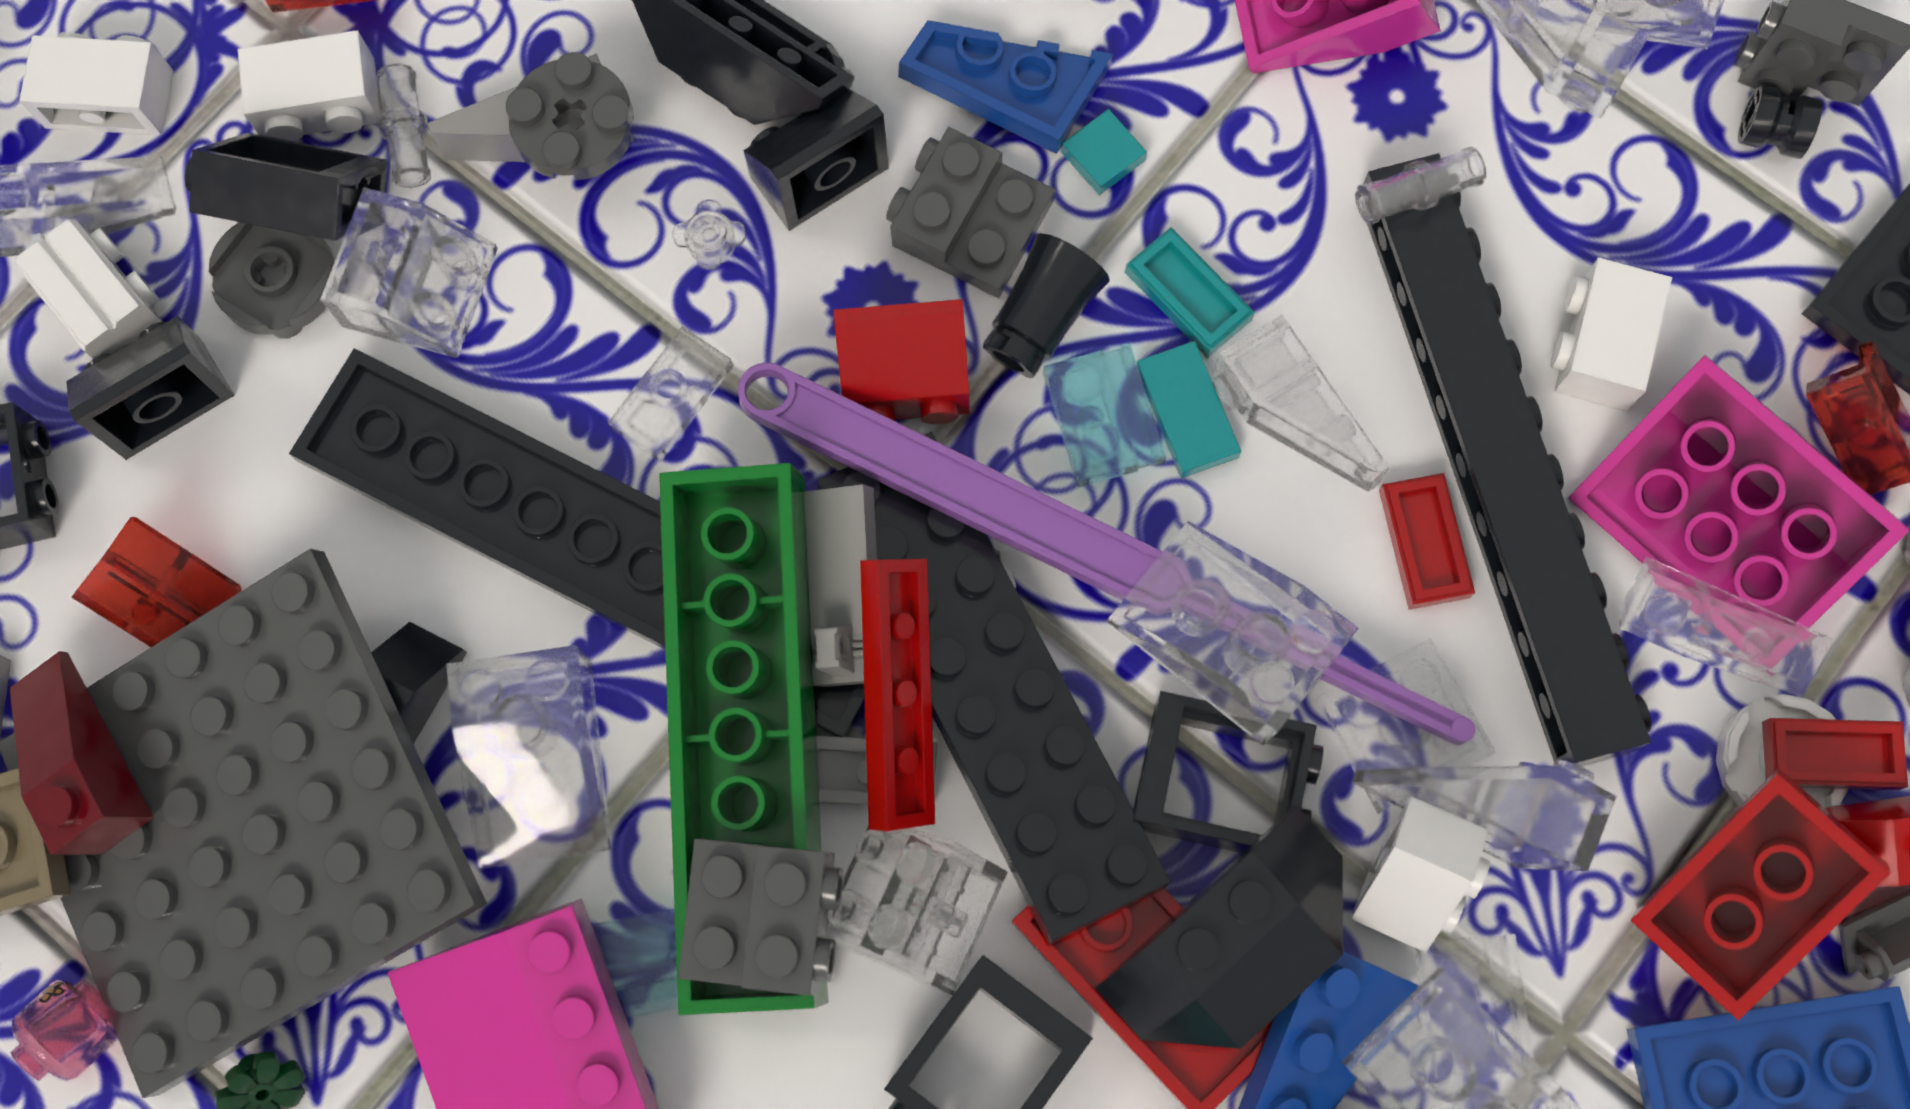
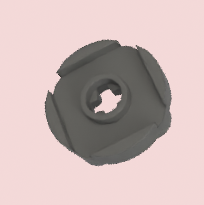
(562, 86)
(276, 308)

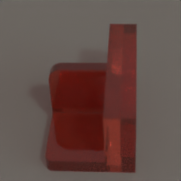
(1865, 422)
(152, 584)

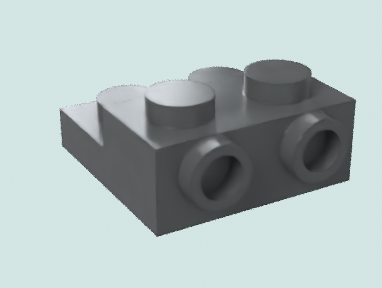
(1822, 47)
(968, 212)
(760, 917)

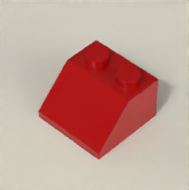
(905, 359)

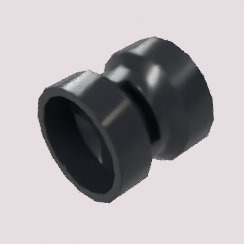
(1780, 121)

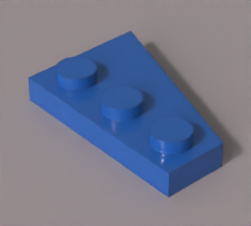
(1011, 84)
(1318, 1031)

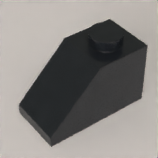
(416, 672)

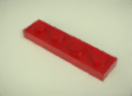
(897, 693)

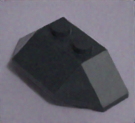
(745, 55)
(1238, 944)

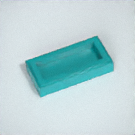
(1189, 292)
(1188, 409)

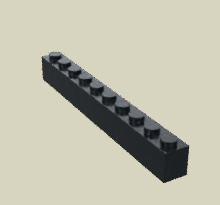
(1509, 483)

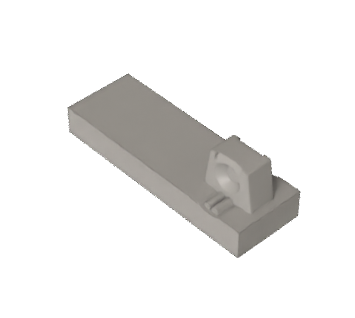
(837, 537)

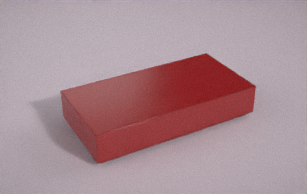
(1426, 541)
(1836, 753)

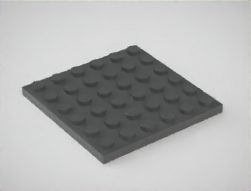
(282, 831)

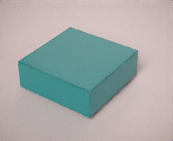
(1103, 152)

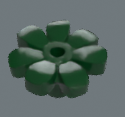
(261, 1084)

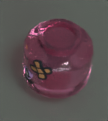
(63, 1031)

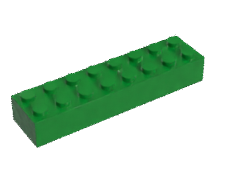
(737, 683)

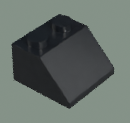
(819, 157)
(147, 388)

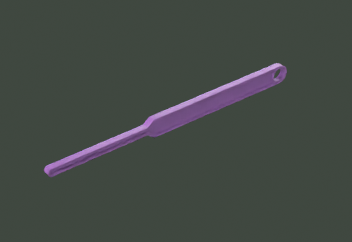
(1020, 516)

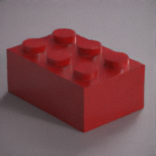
(1760, 894)

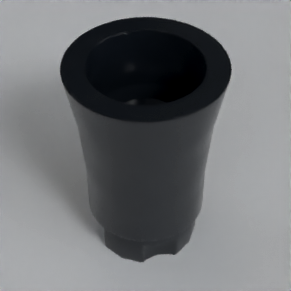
(1043, 304)

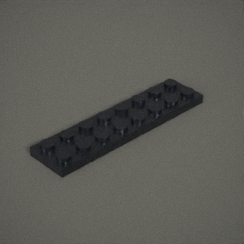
(1016, 726)

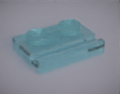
(1103, 415)
(641, 961)

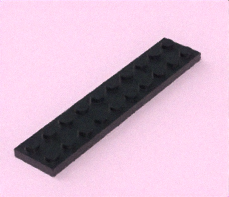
(506, 500)

